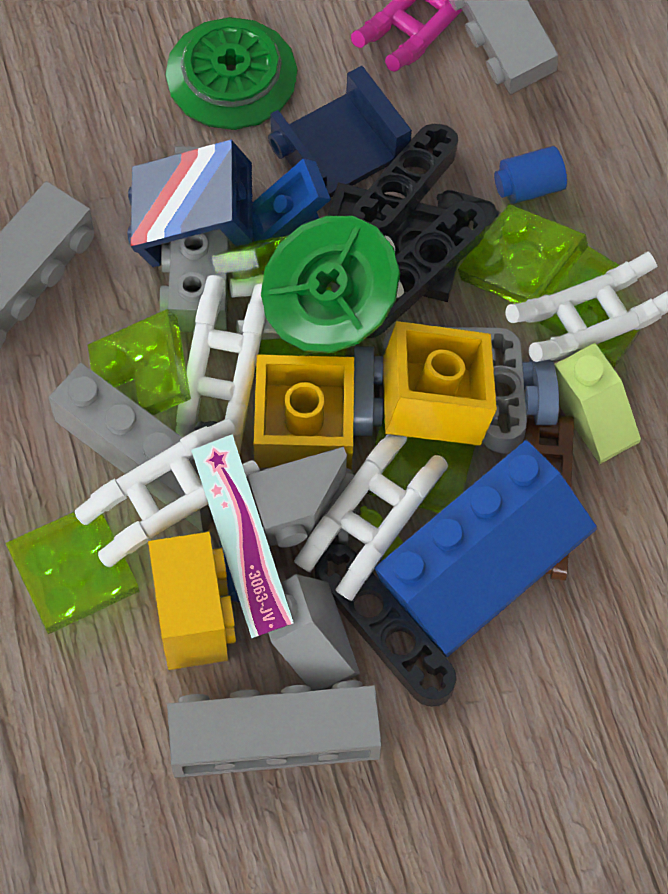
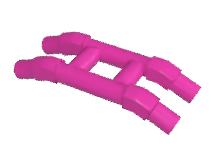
(420, 35)

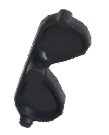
(451, 197)

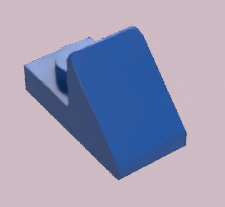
(290, 202)

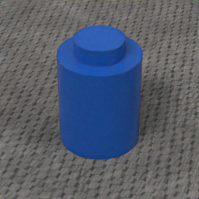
(531, 175)

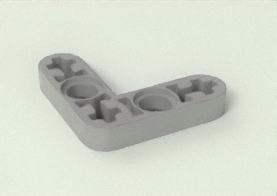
(510, 373)

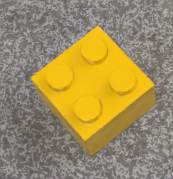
(438, 383)
(302, 407)
(188, 590)

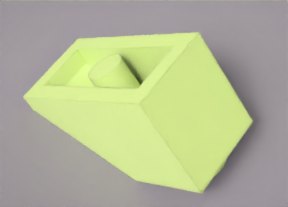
(598, 403)

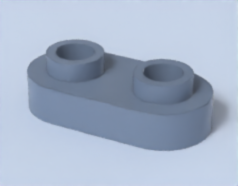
(367, 372)
(541, 391)

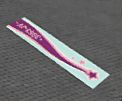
(242, 536)

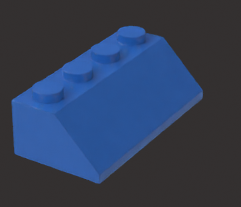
(486, 548)

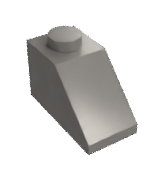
(296, 495)
(317, 639)

